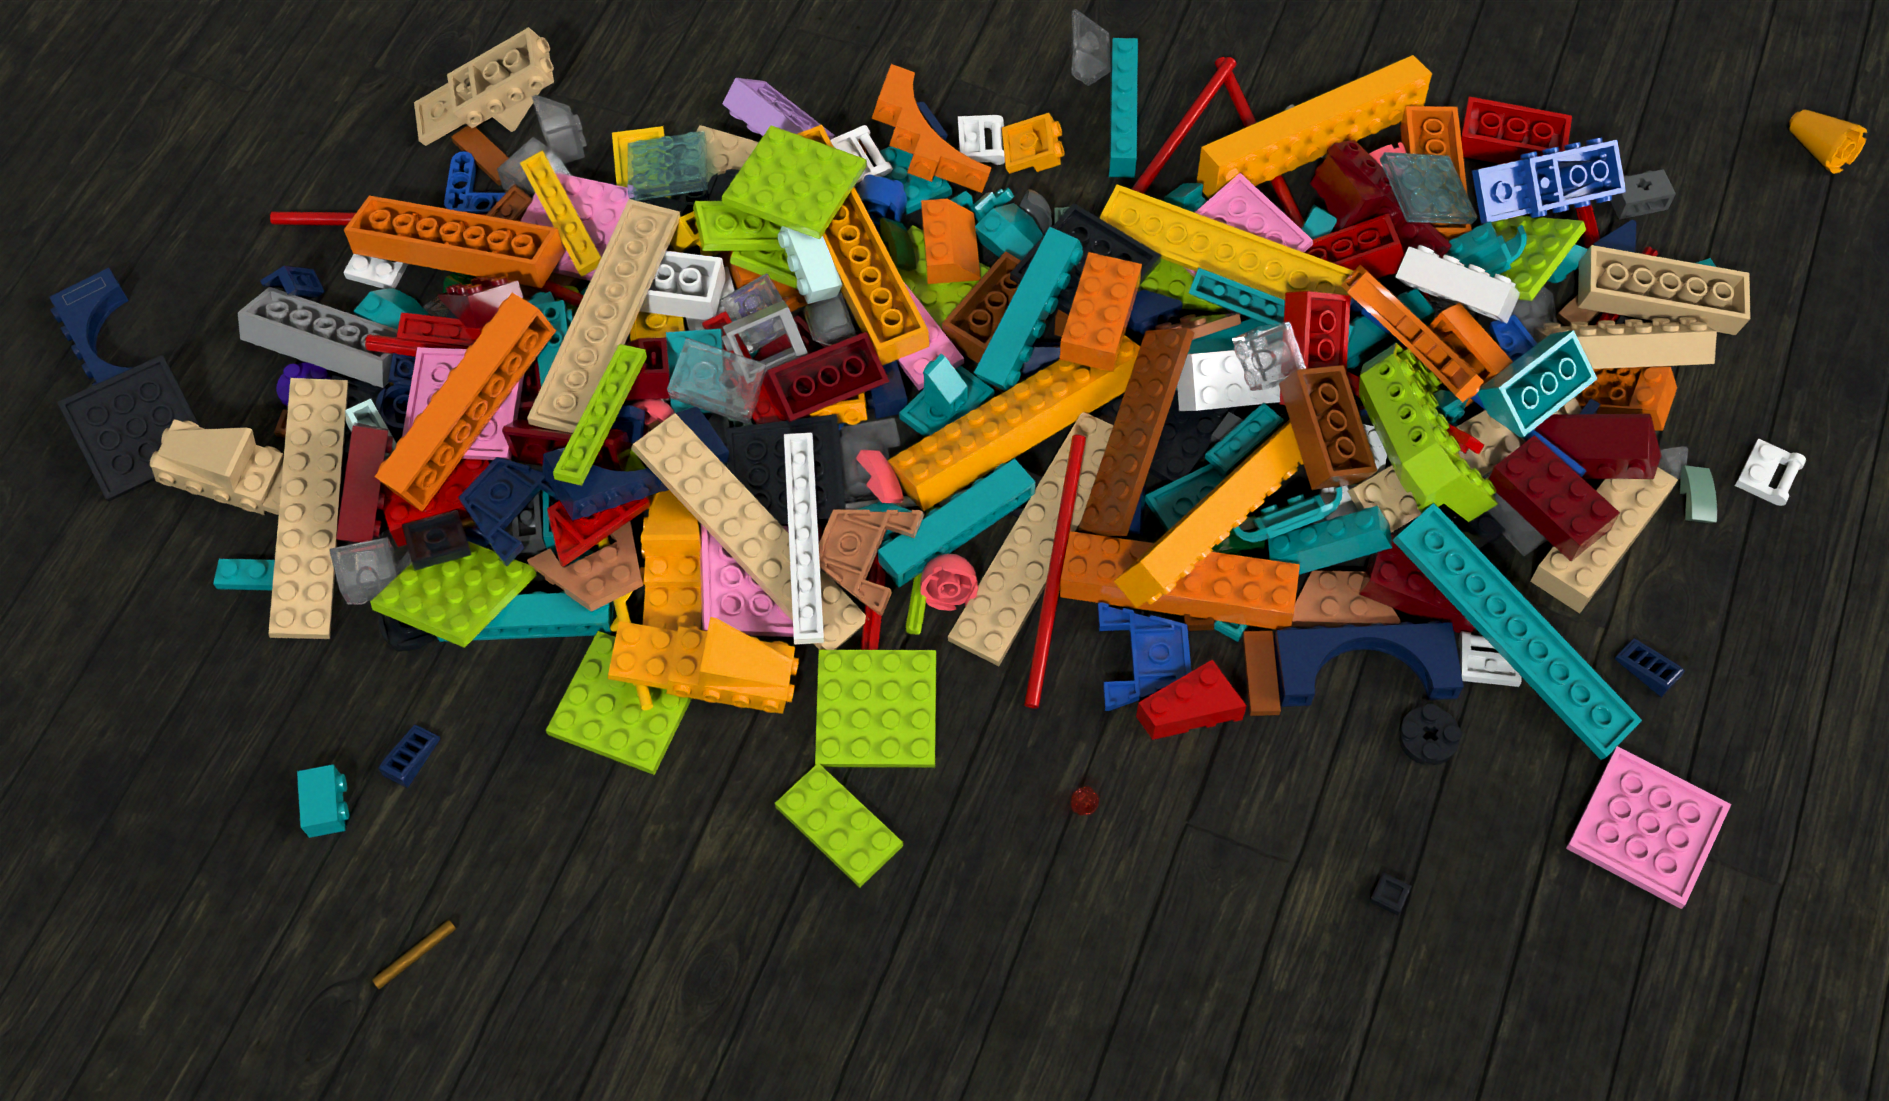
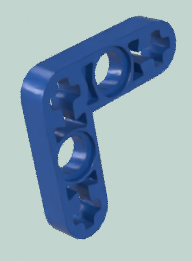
(468, 199)

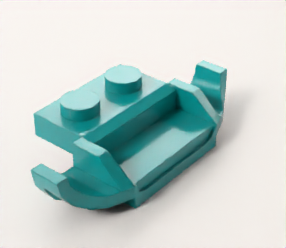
(1487, 250)
(1293, 516)

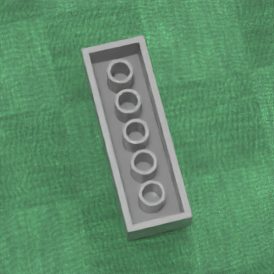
(316, 335)

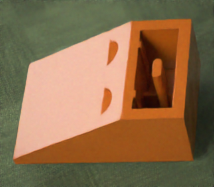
(1633, 392)

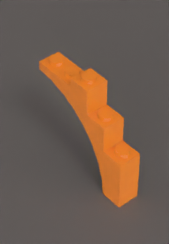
(912, 134)
(1413, 333)

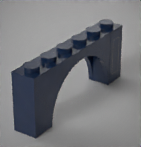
(83, 312)
(612, 488)
(1423, 647)

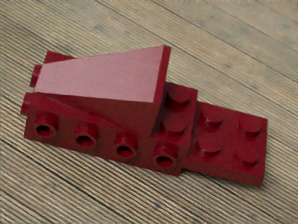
(1359, 191)

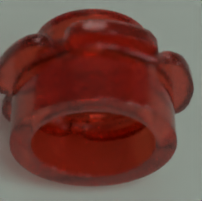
(1084, 801)

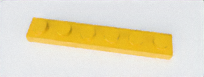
(561, 213)

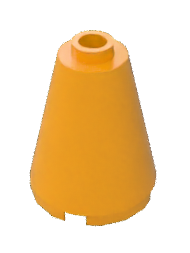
(1828, 138)

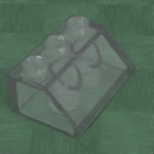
(717, 381)

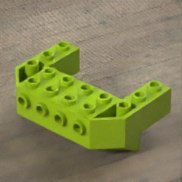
(1415, 437)

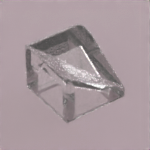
(1672, 460)

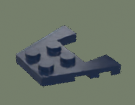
(498, 498)

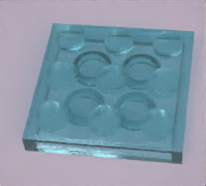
(667, 166)
(1428, 188)

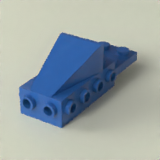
(1550, 181)

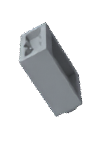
(779, 309)

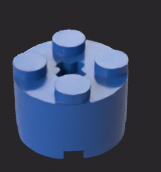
(882, 199)

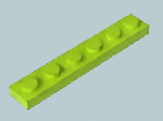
(599, 415)

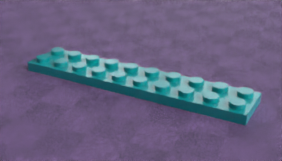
(1517, 631)

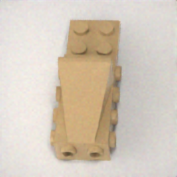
(487, 87)
(220, 466)

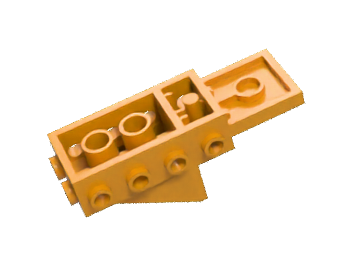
(671, 564)
(706, 665)

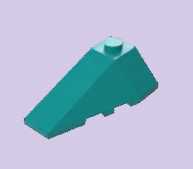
(1008, 230)
(386, 307)

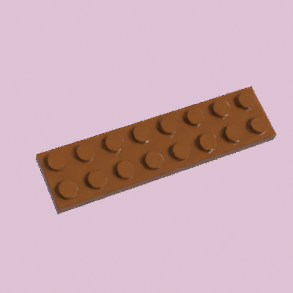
(1136, 432)

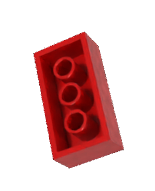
(1505, 131)
(1367, 244)
(400, 512)

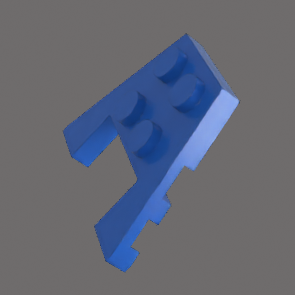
(1157, 651)

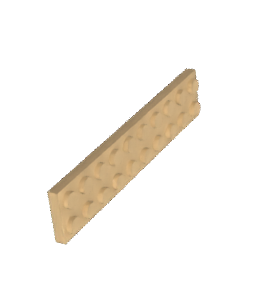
(604, 314)
(1400, 507)
(309, 509)
(739, 523)
(1023, 561)

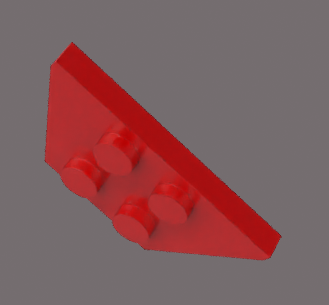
(580, 535)

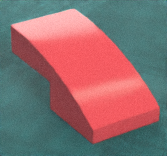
(883, 478)

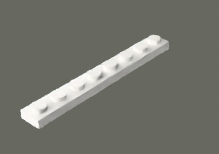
(803, 539)

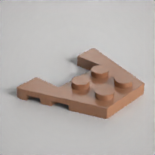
(851, 547)
(599, 576)

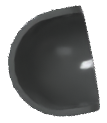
(1038, 208)

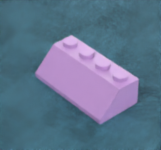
(764, 106)

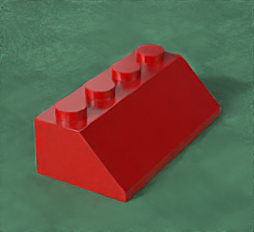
(1319, 327)

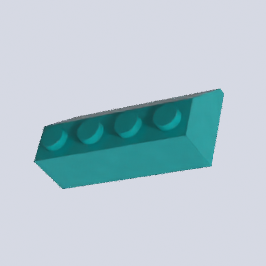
(1538, 383)

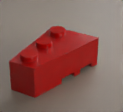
(1190, 703)

